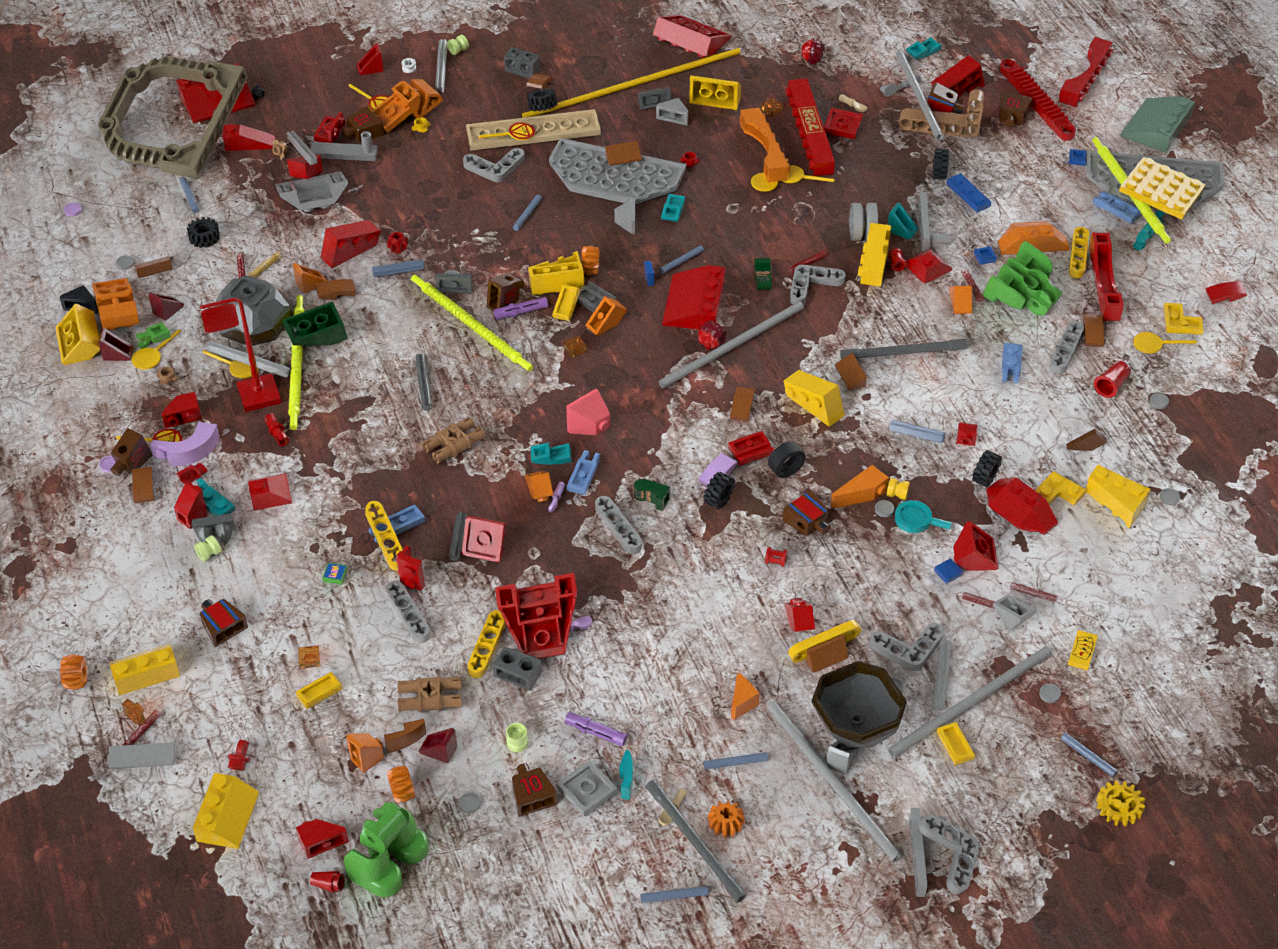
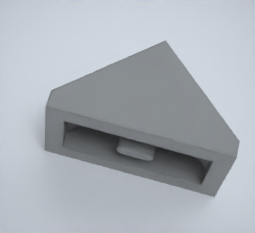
(672, 111)
(626, 215)
(1013, 611)
(840, 757)

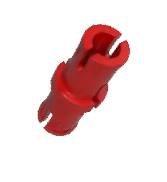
(276, 429)

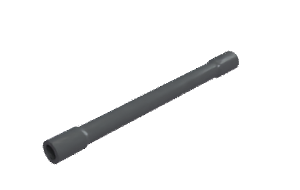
(957, 344)
(729, 883)

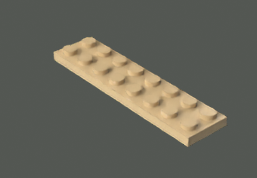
(546, 128)

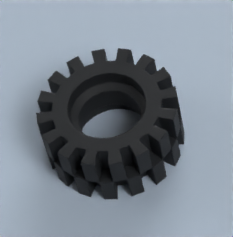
(542, 99)
(940, 163)
(208, 226)
(987, 468)
(719, 490)

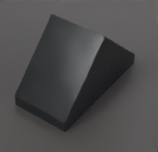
(78, 296)

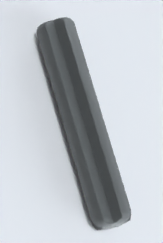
(457, 538)

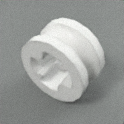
(409, 65)

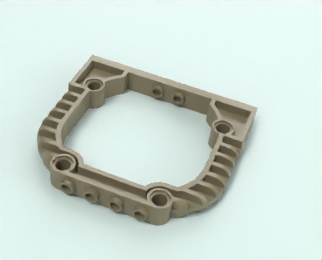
(183, 160)

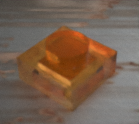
(772, 107)
(575, 346)
(309, 656)
(133, 711)

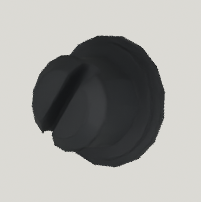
(257, 92)

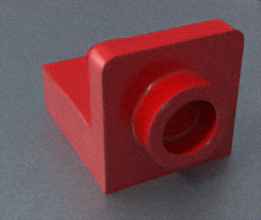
(967, 434)

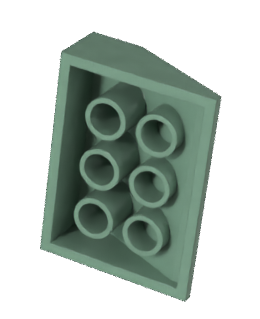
(1159, 121)

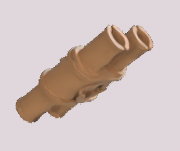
(453, 440)
(436, 700)

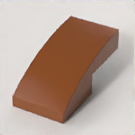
(539, 80)
(332, 288)
(1093, 330)
(742, 404)
(143, 485)
(412, 733)

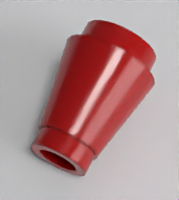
(328, 880)

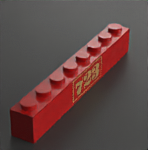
(810, 127)

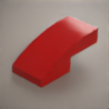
(1227, 290)

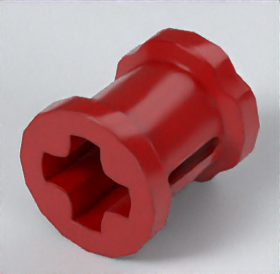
(896, 257)
(770, 559)

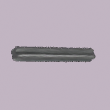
(423, 381)

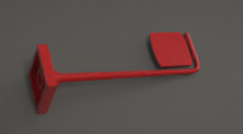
(254, 392)

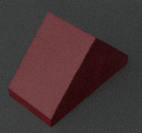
(164, 306)
(113, 347)
(440, 745)

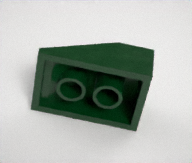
(316, 326)

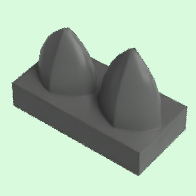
(651, 98)
(454, 283)
(221, 524)

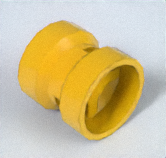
(897, 488)

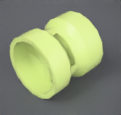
(458, 44)
(207, 548)
(516, 737)

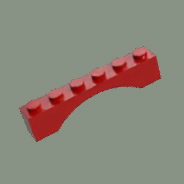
(1074, 89)
(1101, 258)

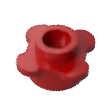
(689, 159)

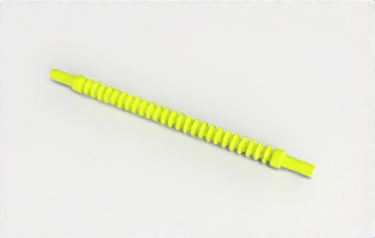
(1121, 176)
(474, 324)
(296, 367)

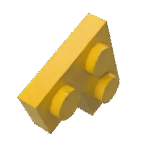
(1178, 323)
(1057, 485)

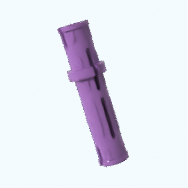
(515, 309)
(586, 725)

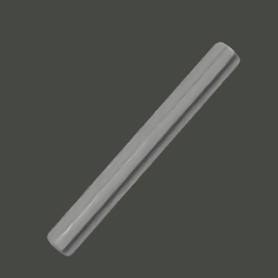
(441, 66)
(302, 147)
(242, 357)

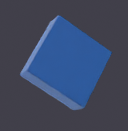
(1077, 157)
(985, 255)
(649, 273)
(948, 571)

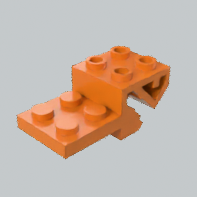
(407, 99)
(115, 303)

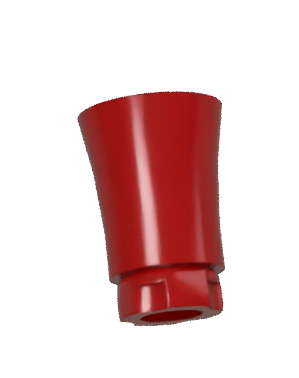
(1111, 380)

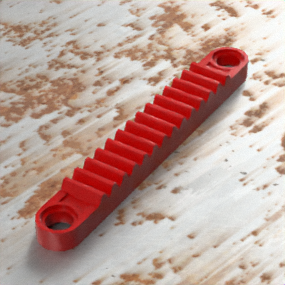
(1040, 101)

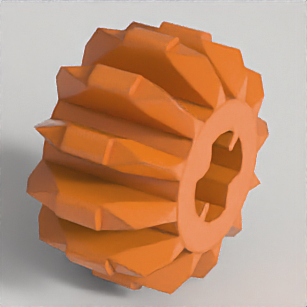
(590, 260)
(73, 672)
(401, 784)
(726, 818)

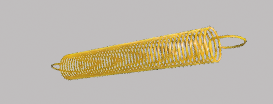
(262, 267)

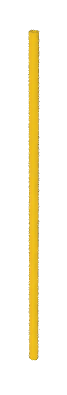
(638, 81)

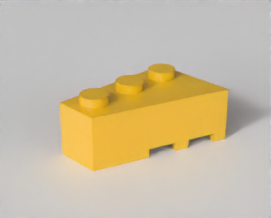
(875, 254)
(551, 276)
(815, 396)
(1118, 493)

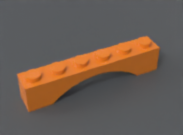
(755, 125)

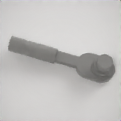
(891, 89)

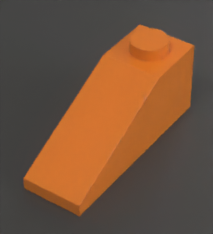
(862, 488)

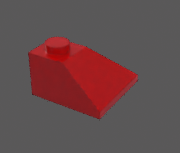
(928, 266)
(269, 491)
(975, 549)

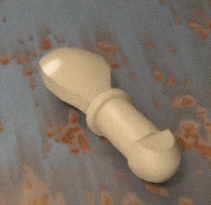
(859, 107)
(664, 818)

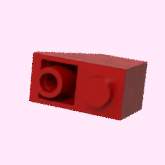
(181, 410)
(190, 505)
(800, 615)

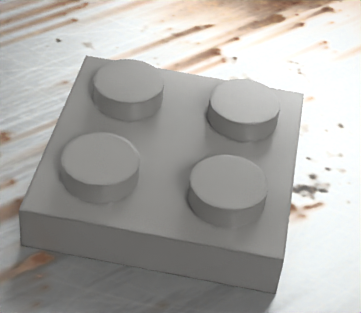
(587, 788)

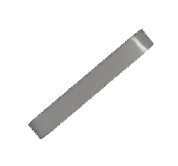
(1068, 347)
(620, 523)
(410, 610)

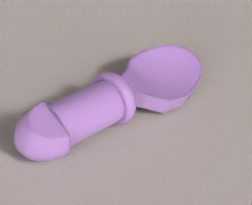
(556, 496)
(581, 623)

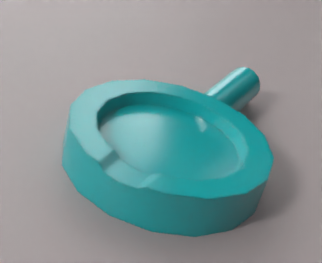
(917, 517)

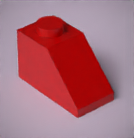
(320, 836)

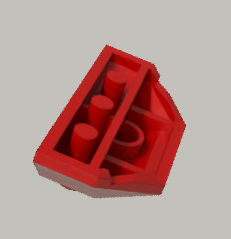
(1021, 505)

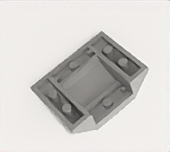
(313, 192)

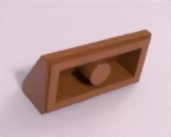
(623, 153)
(153, 267)
(851, 372)
(827, 654)

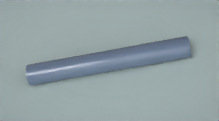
(189, 195)
(527, 212)
(682, 259)
(1089, 755)
(738, 760)
(674, 894)

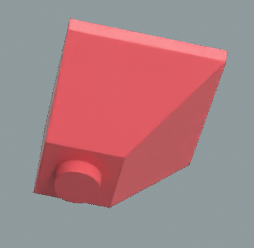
(588, 415)

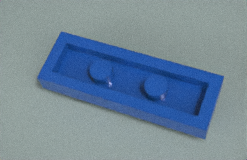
(968, 192)

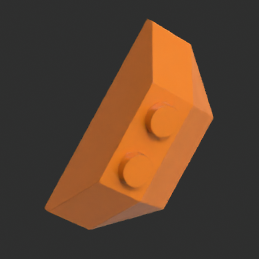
(1038, 233)

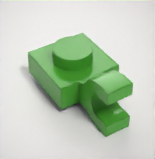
(153, 333)

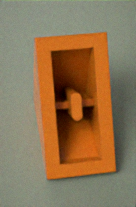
(307, 278)
(961, 299)
(744, 697)

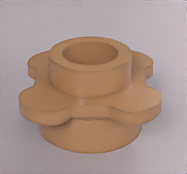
(280, 148)
(166, 375)

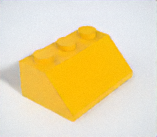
(714, 92)
(77, 335)
(144, 669)
(225, 811)

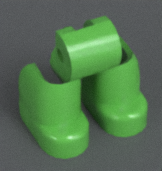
(1025, 282)
(394, 835)

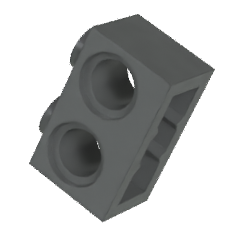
(521, 62)
(513, 668)

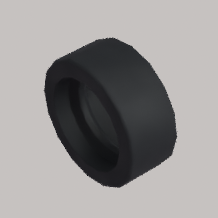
(783, 452)

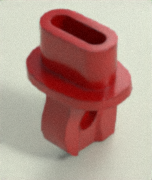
(191, 473)
(239, 759)

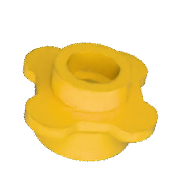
(420, 125)

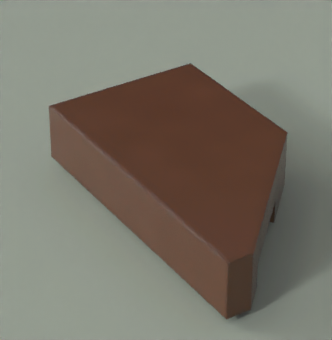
(1088, 441)

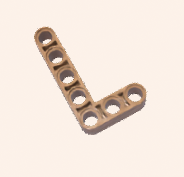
(949, 123)

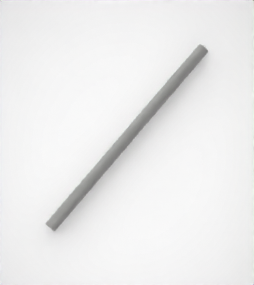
(919, 95)
(728, 346)
(968, 702)
(834, 781)

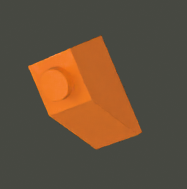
(606, 316)
(539, 485)
(364, 750)

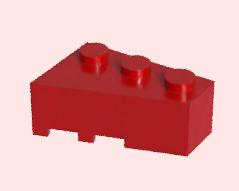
(962, 76)
(348, 241)

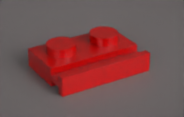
(750, 448)

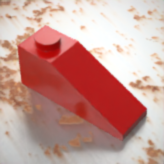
(245, 138)

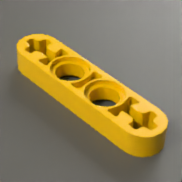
(1078, 252)
(382, 536)
(849, 630)
(485, 643)

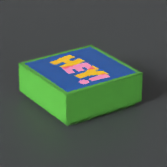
(335, 573)

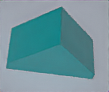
(901, 222)

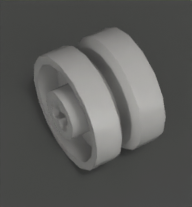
(861, 221)

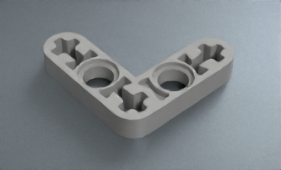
(495, 172)
(806, 278)
(908, 653)
(958, 845)

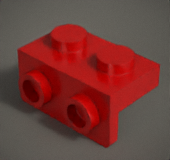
(330, 129)
(410, 570)

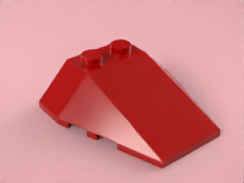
(539, 615)

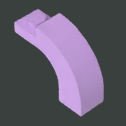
(188, 450)

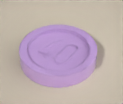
(72, 209)
(106, 463)

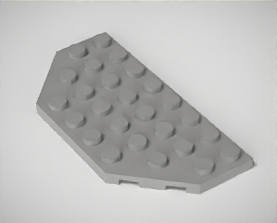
(1205, 171)
(587, 172)

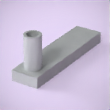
(362, 152)
(926, 237)
(918, 852)

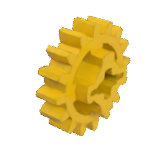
(1120, 804)

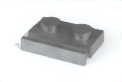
(592, 295)

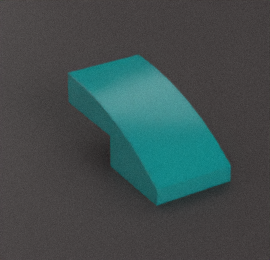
(924, 49)
(673, 207)
(551, 455)
(626, 774)

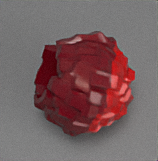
(813, 51)
(711, 335)

